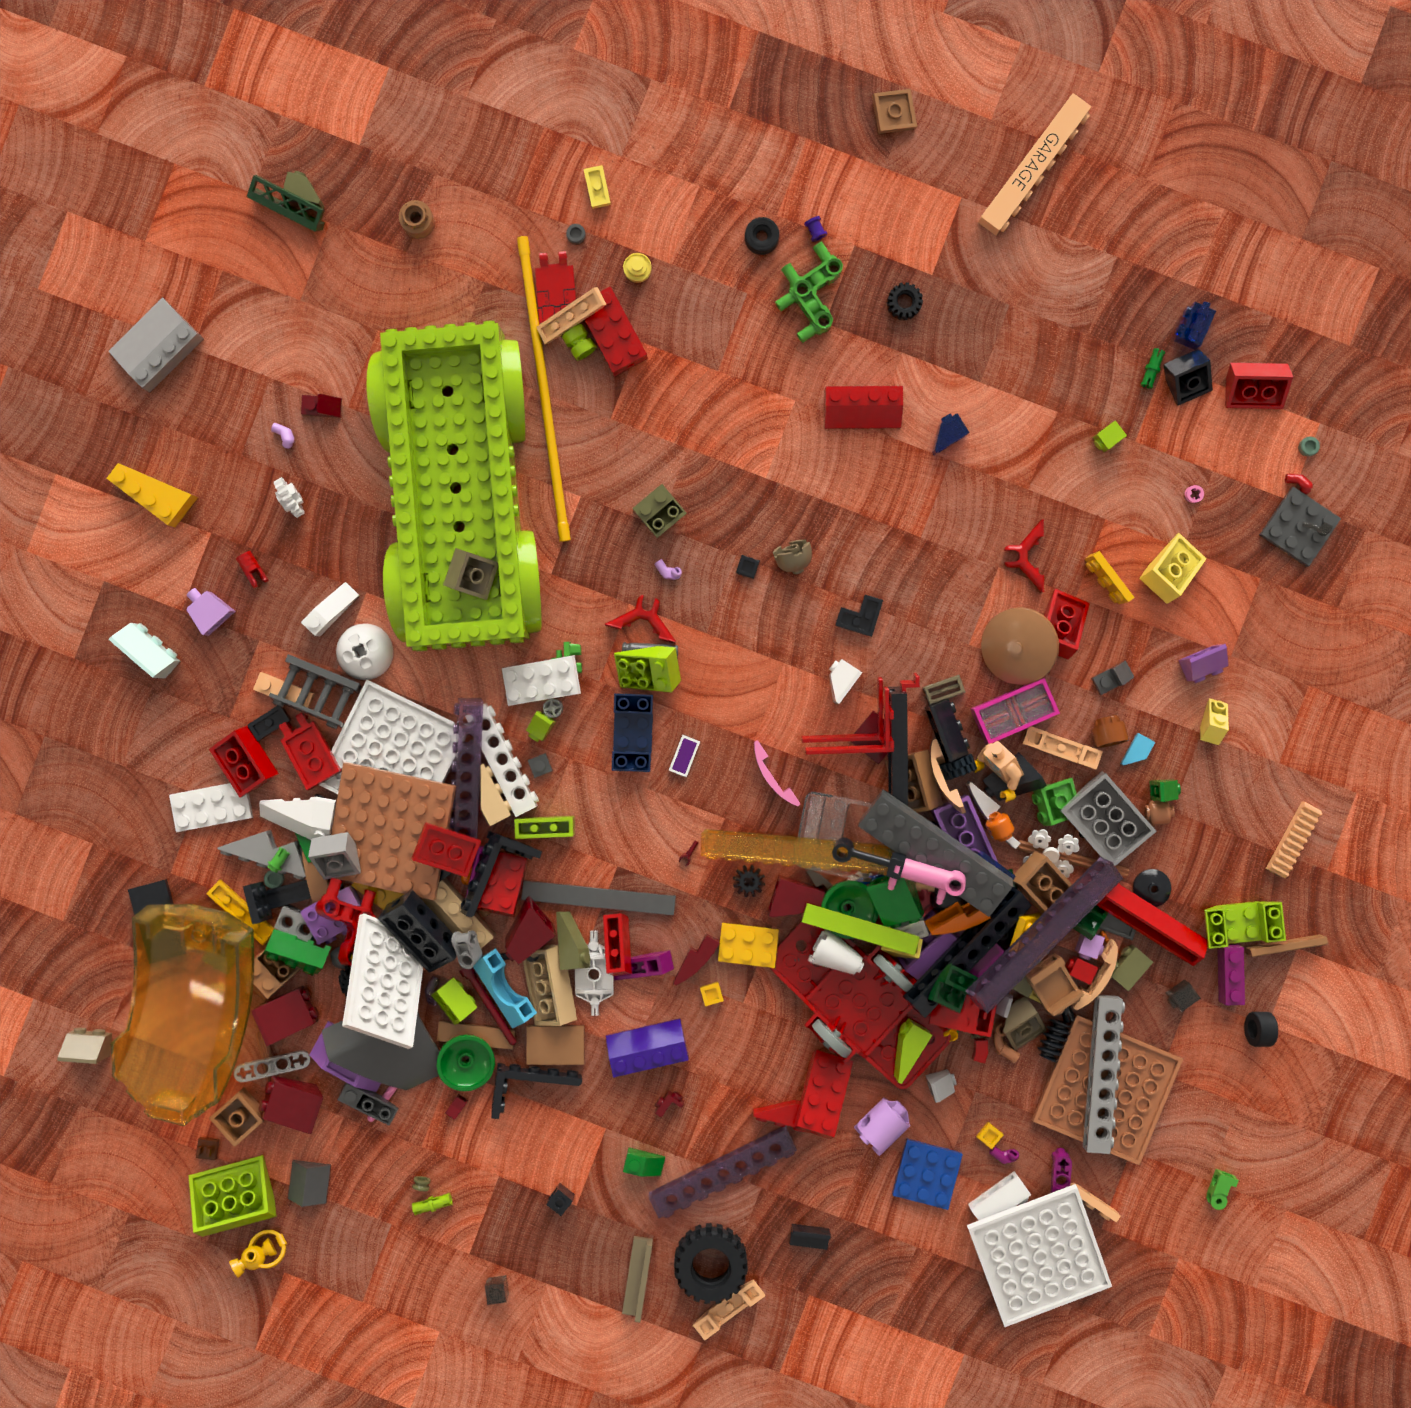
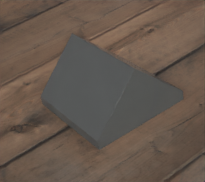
(309, 1183)

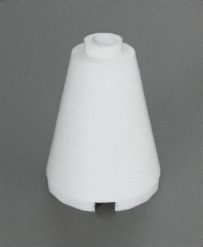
(835, 954)

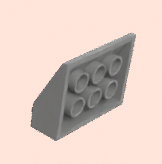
(155, 345)
(1107, 819)

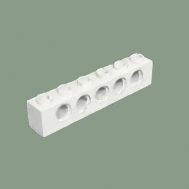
(513, 764)

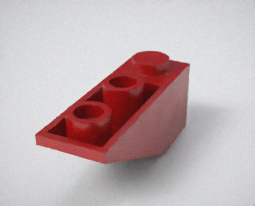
(780, 1113)

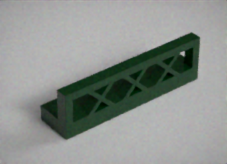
(283, 207)

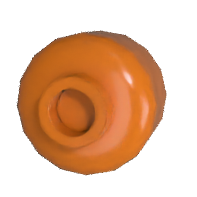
(999, 826)

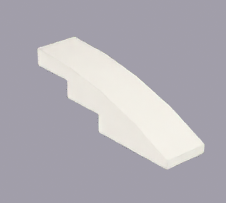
(987, 807)

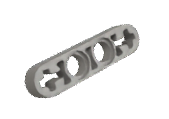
(272, 1067)

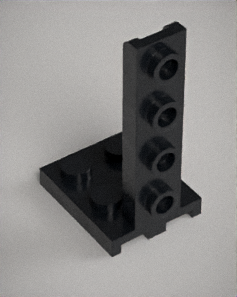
(485, 866)
(262, 901)
(532, 1073)

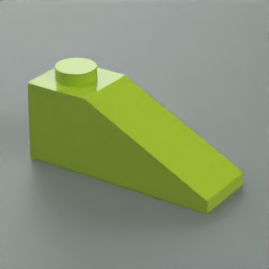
(910, 1044)

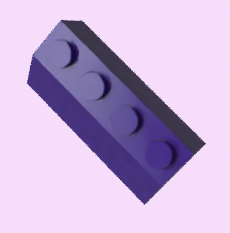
(647, 1047)

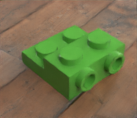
(1052, 799)

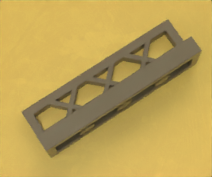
(637, 1277)

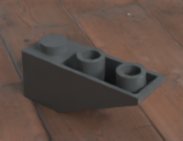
(368, 1103)

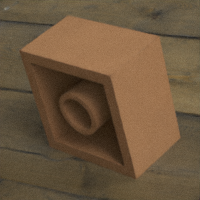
(238, 1117)

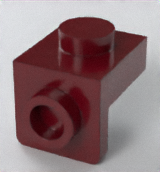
(664, 1102)

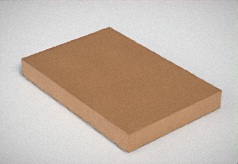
(555, 1045)

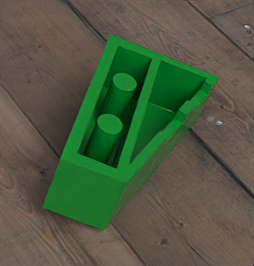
(296, 952)

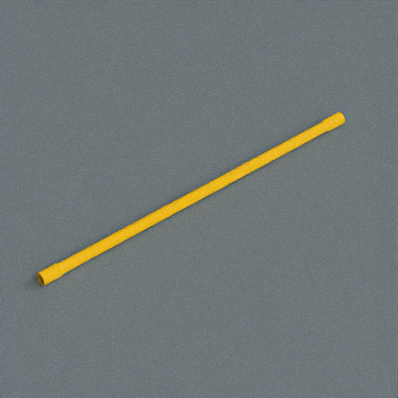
(524, 253)

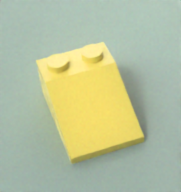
(1173, 569)

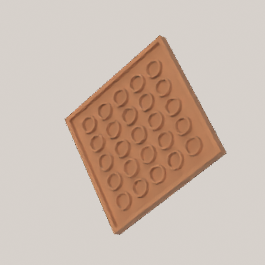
(385, 820)
(1143, 1088)

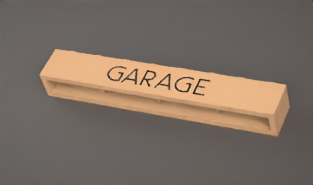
(1034, 164)

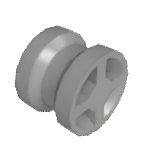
(550, 709)

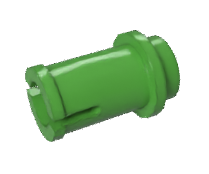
(278, 860)

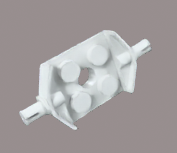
(594, 989)

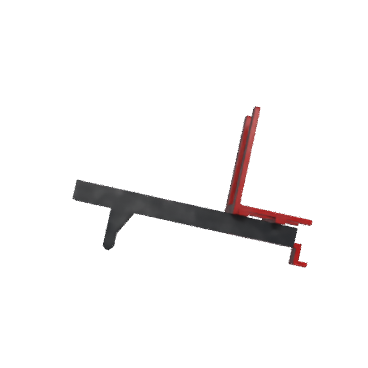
(892, 736)

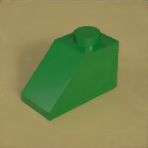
(1164, 790)
(643, 1163)

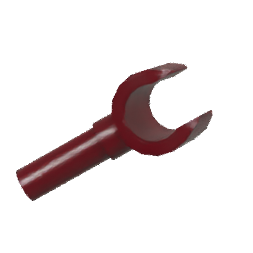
(688, 854)

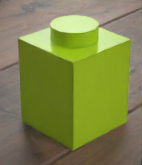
(1109, 436)

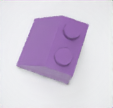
(1205, 662)

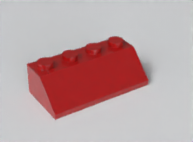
(863, 407)

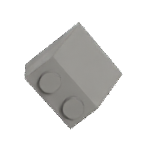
(335, 855)

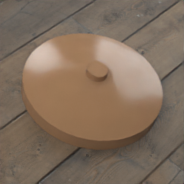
(1020, 646)

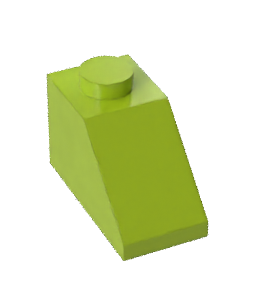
(540, 726)

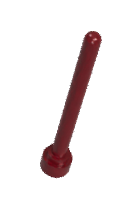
(470, 974)

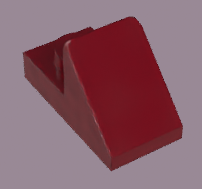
(321, 406)

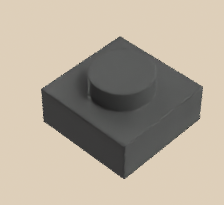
(540, 765)

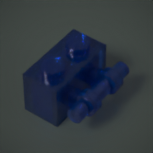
(1195, 325)

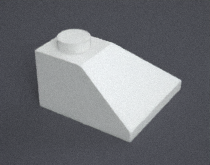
(842, 679)

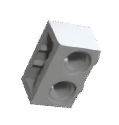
(297, 926)

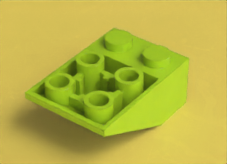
(648, 668)

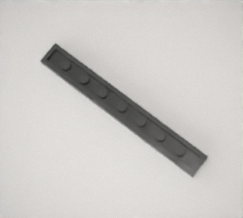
(599, 897)

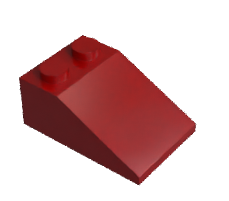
(1068, 618)

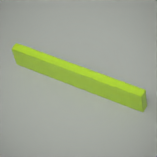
(860, 929)

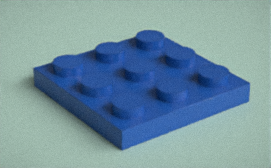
(927, 1174)

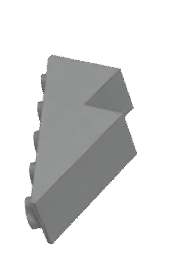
(262, 849)

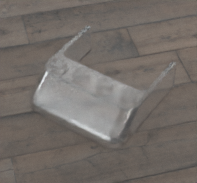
(825, 818)

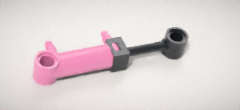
(906, 868)

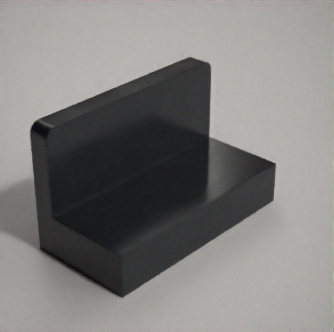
(809, 1236)

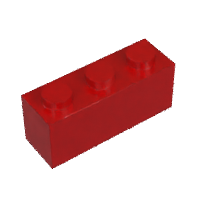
(617, 944)

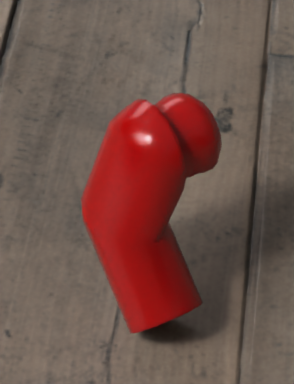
(1301, 480)

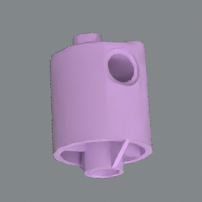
(883, 1125)

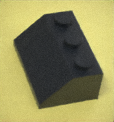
(947, 730)

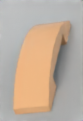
(1062, 747)
(953, 796)
(1102, 977)
(720, 1313)

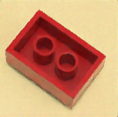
(504, 885)

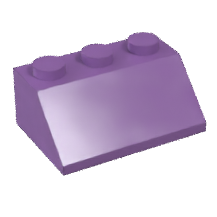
(931, 950)

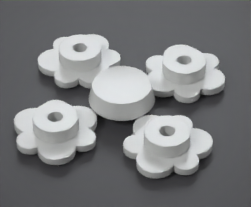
(1066, 844)

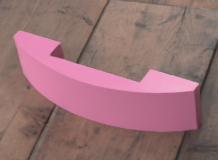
(787, 794)

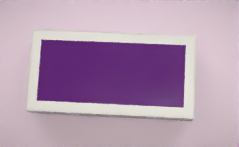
(684, 755)

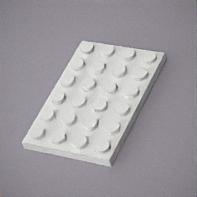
(382, 986)

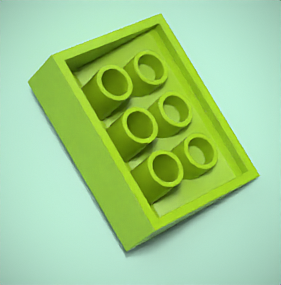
(231, 1196)

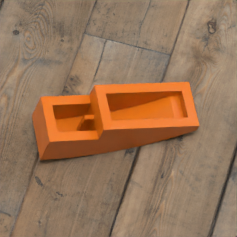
(955, 919)

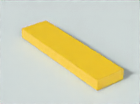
(236, 906)

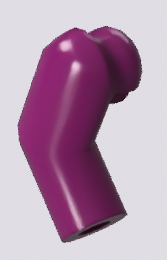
(1004, 1156)

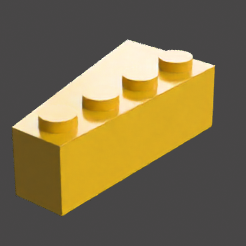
(156, 496)

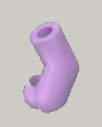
(286, 435)
(668, 572)

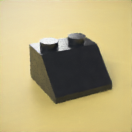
(1189, 376)

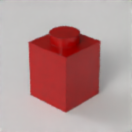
(1081, 969)

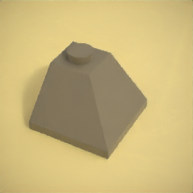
(1023, 1023)

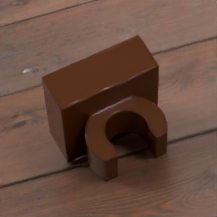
(207, 1148)

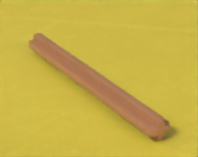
(1073, 858)

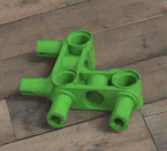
(812, 281)

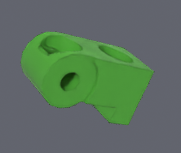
(1219, 1188)

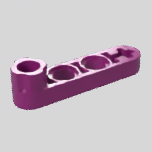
(1066, 1164)

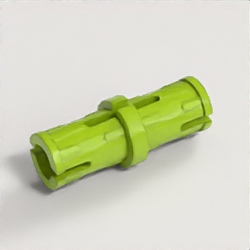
(432, 1204)

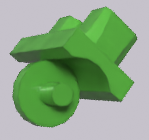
(569, 650)

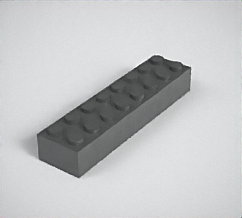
(926, 843)

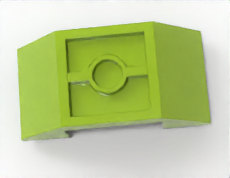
(1244, 923)

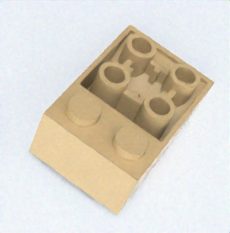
(491, 802)

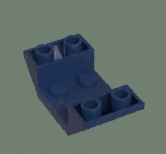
(632, 732)

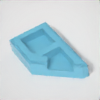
(1138, 749)

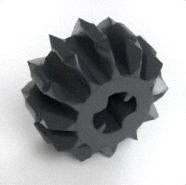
(749, 873)

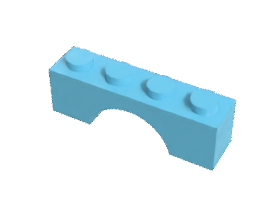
(514, 1007)

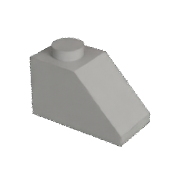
(941, 1084)

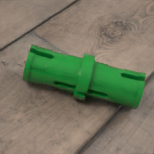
(1152, 368)

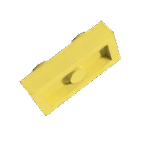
(597, 187)

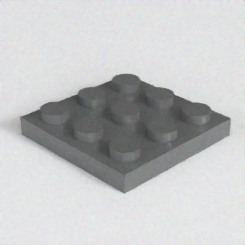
(1286, 527)

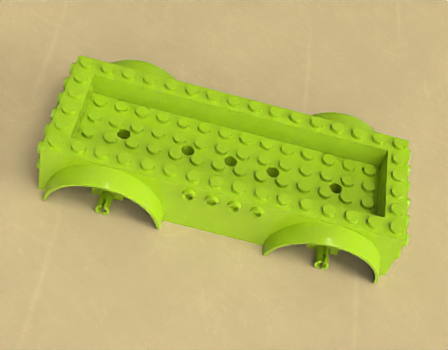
(419, 432)

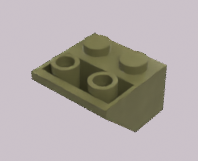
(659, 511)

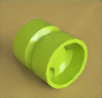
(577, 339)

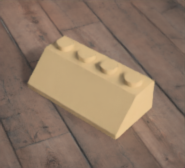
(448, 909)
(549, 988)

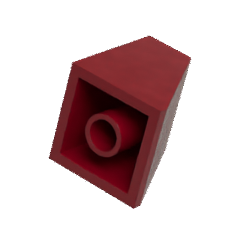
(791, 897)
(528, 932)
(285, 1015)
(291, 1103)

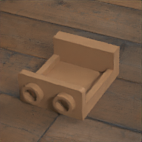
(1053, 985)

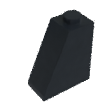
(1028, 782)

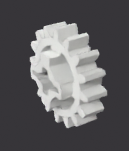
(289, 497)

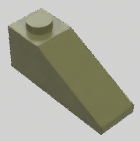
(571, 944)

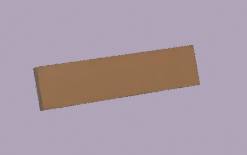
(1288, 945)
(491, 1035)

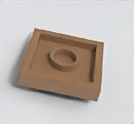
(894, 111)

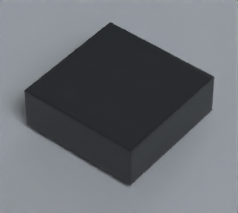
(747, 567)

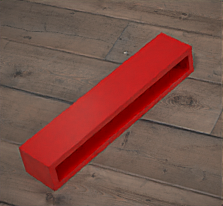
(1155, 924)

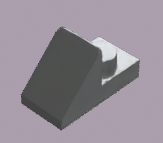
(1113, 677)

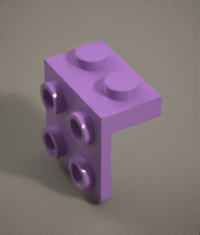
(321, 928)

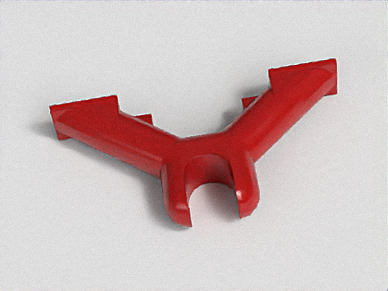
(1022, 551)
(638, 613)

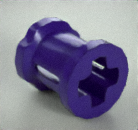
(815, 228)

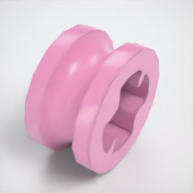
(1188, 492)

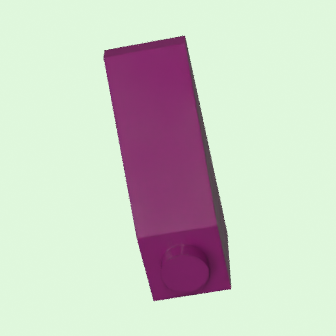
(649, 965)

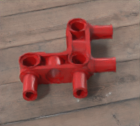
(345, 913)

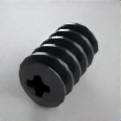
(1054, 1040)

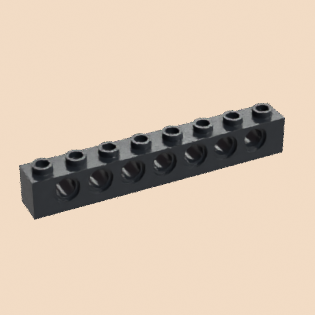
(969, 948)

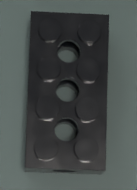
(419, 931)

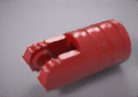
(249, 566)

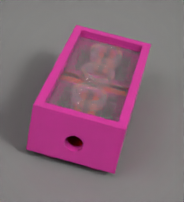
(1014, 711)

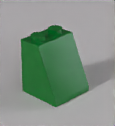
(895, 905)

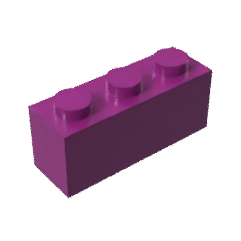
(1231, 975)

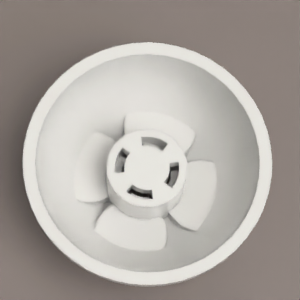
(374, 654)

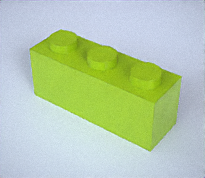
(544, 827)

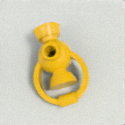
(259, 1254)

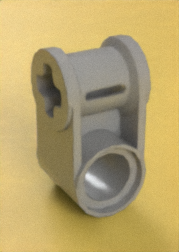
(468, 949)

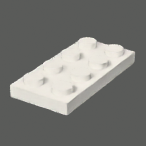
(541, 680)
(209, 807)

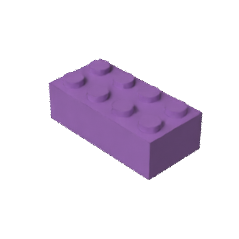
(963, 827)

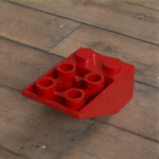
(969, 1020)

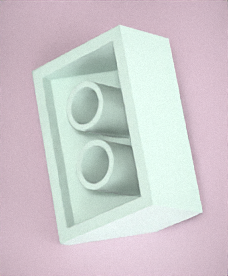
(145, 650)

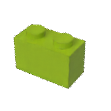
(454, 1000)

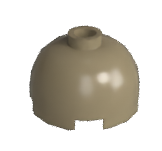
(793, 557)

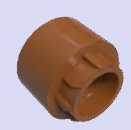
(1109, 731)

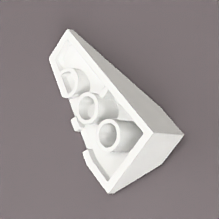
(305, 817)

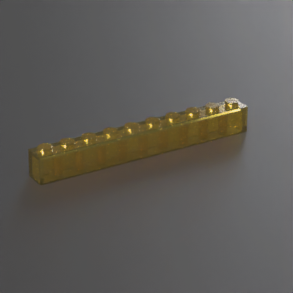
(787, 850)

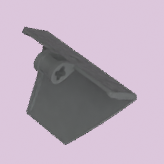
(381, 1059)

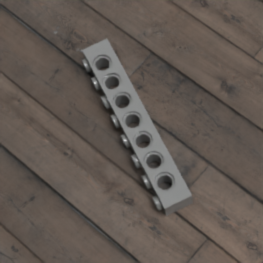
(1103, 1143)

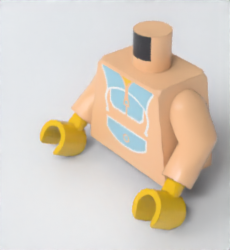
(1003, 765)

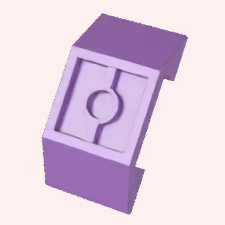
(320, 1056)

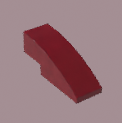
(696, 959)

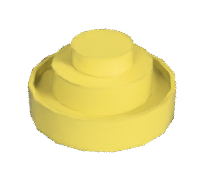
(637, 267)

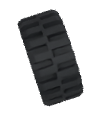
(710, 1288)

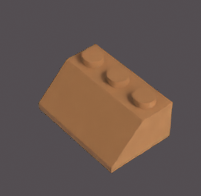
(922, 784)

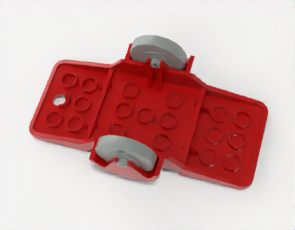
(857, 1010)

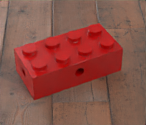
(615, 335)
(823, 1095)

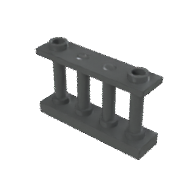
(313, 672)

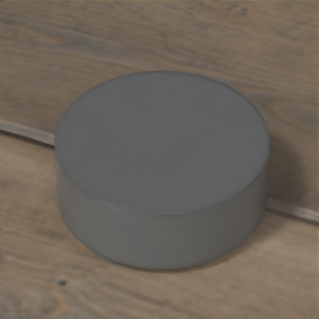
(575, 234)

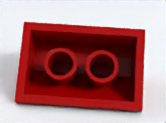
(1257, 385)
(243, 761)

